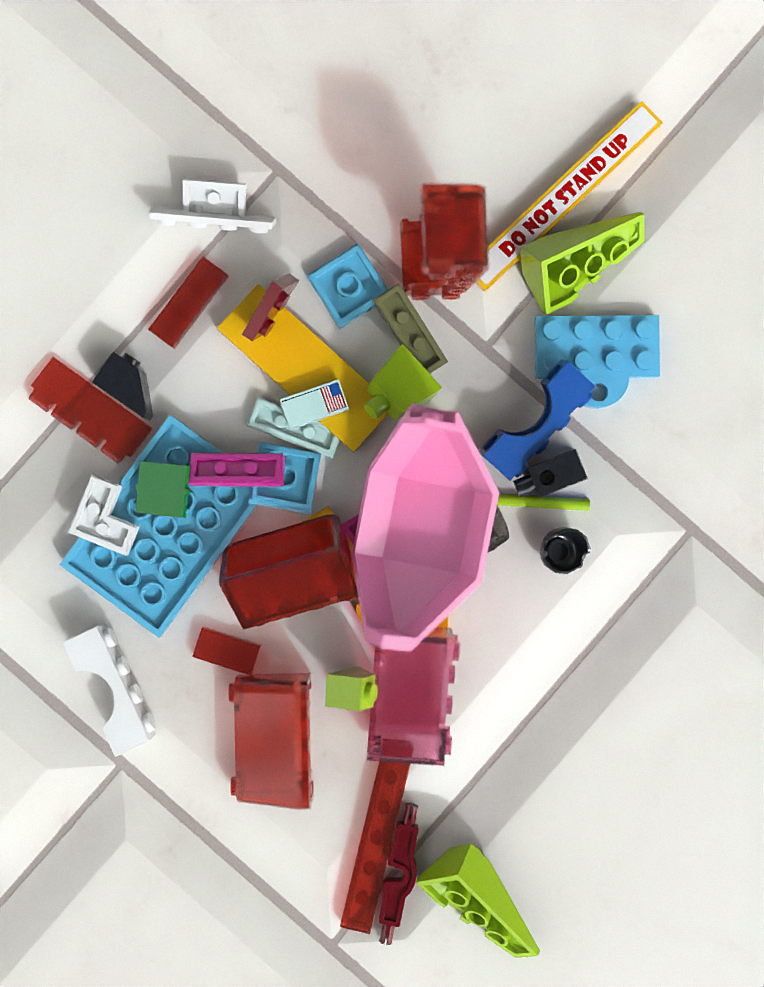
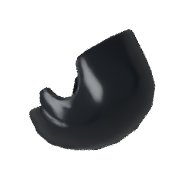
(564, 550)

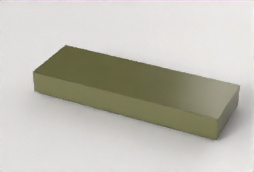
(409, 328)

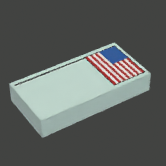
(314, 404)

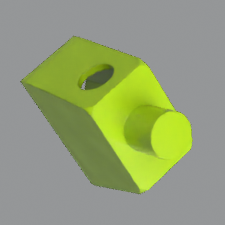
(399, 385)

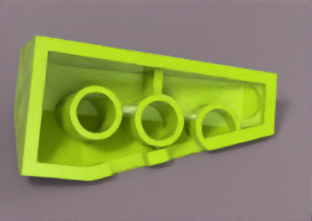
(572, 258)
(474, 889)

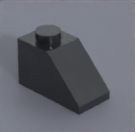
(126, 383)

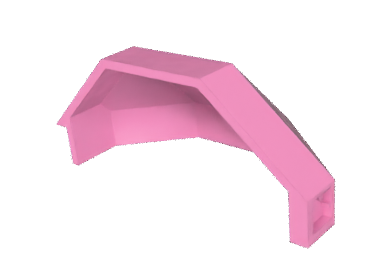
(421, 528)

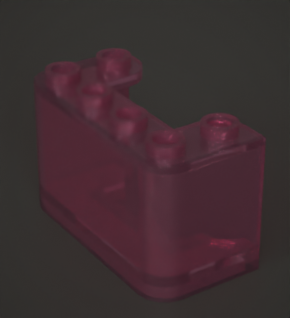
(413, 701)

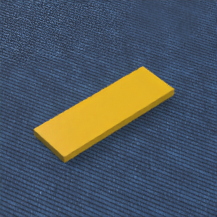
(301, 362)

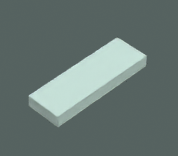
(271, 420)

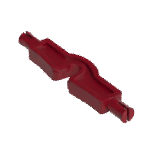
(398, 888)

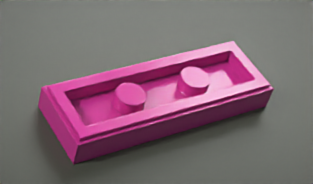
(237, 469)

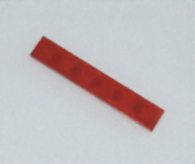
(374, 846)

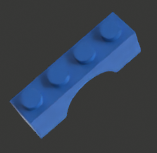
(564, 391)

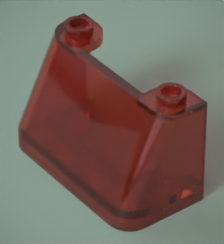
(272, 740)

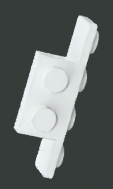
(213, 203)

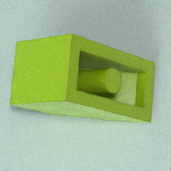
(351, 689)

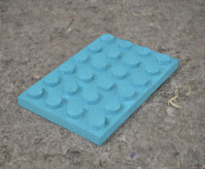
(168, 551)

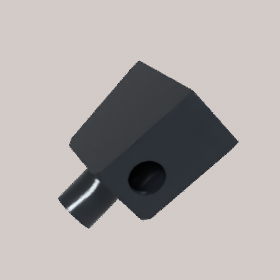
(566, 470)

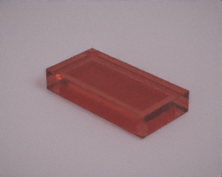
(226, 650)

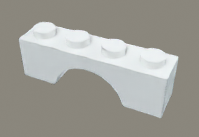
(97, 653)

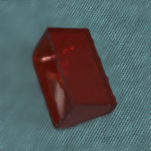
(288, 571)

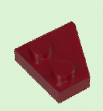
(271, 303)

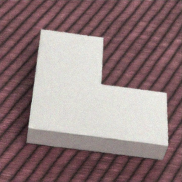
(94, 517)

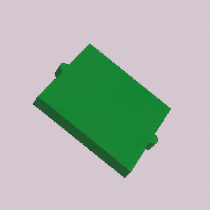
(162, 489)

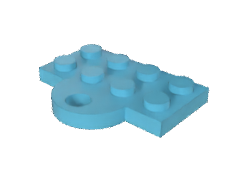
(601, 348)

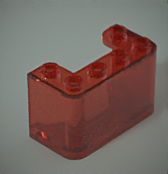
(448, 244)

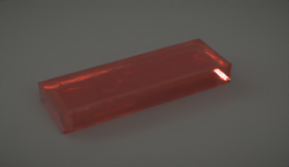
(188, 302)

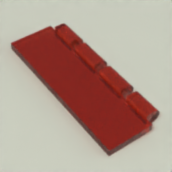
(84, 403)

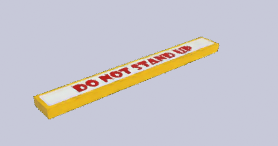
(569, 191)

